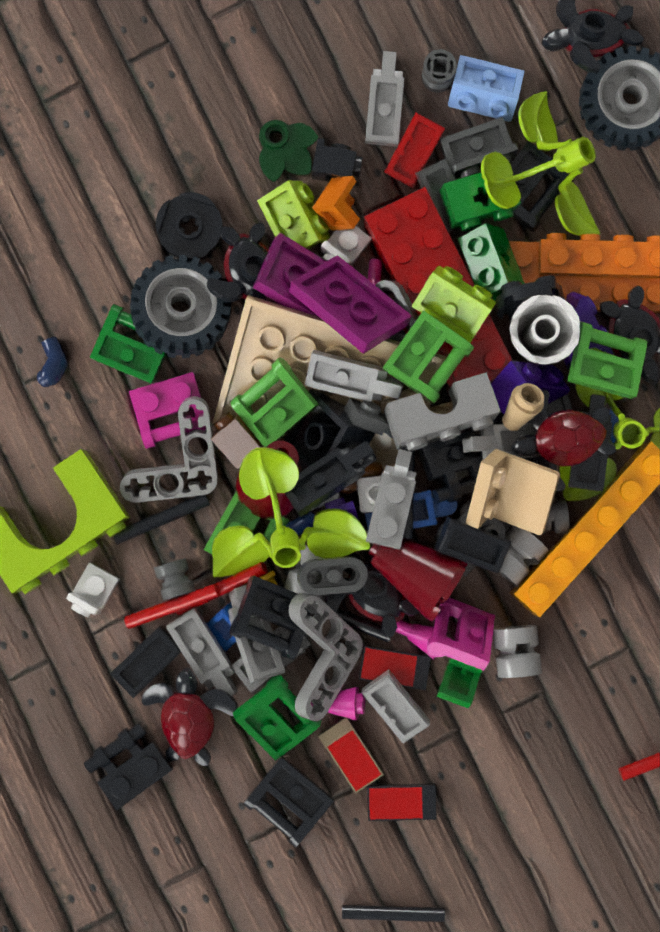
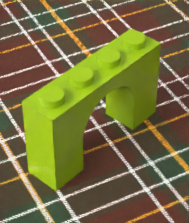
(97, 514)

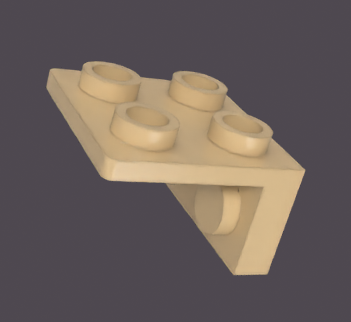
(513, 492)

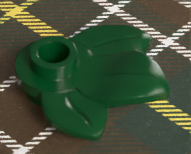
(289, 153)

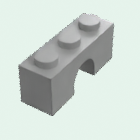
(415, 424)

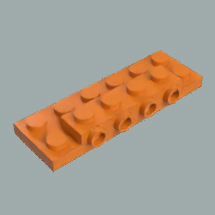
(594, 266)

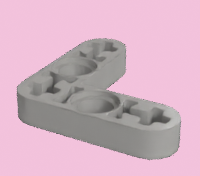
(192, 462)
(334, 654)

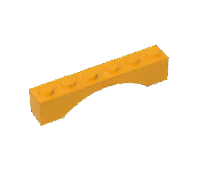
(591, 532)

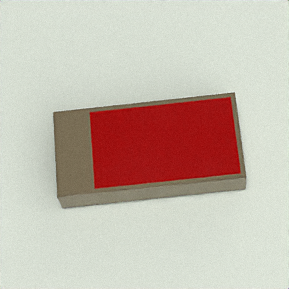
(351, 755)

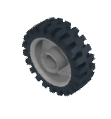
(604, 104)
(173, 330)

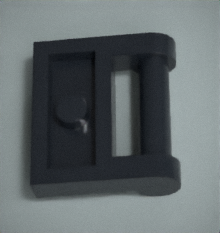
(527, 159)
(270, 604)
(296, 793)

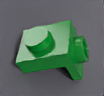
(459, 683)

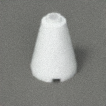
(545, 329)

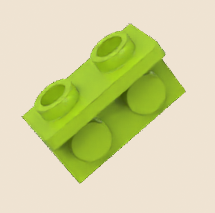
(291, 213)
(455, 302)

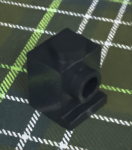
(335, 161)

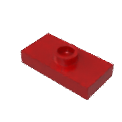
(414, 149)

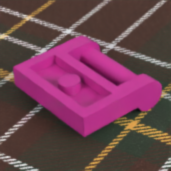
(161, 401)
(472, 634)

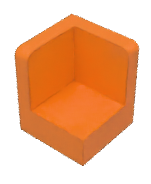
(336, 203)

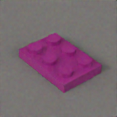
(283, 264)
(350, 304)

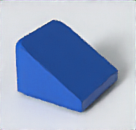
(220, 628)

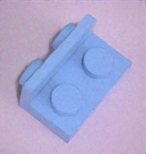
(486, 88)

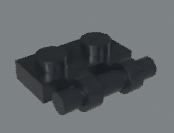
(447, 458)
(133, 775)

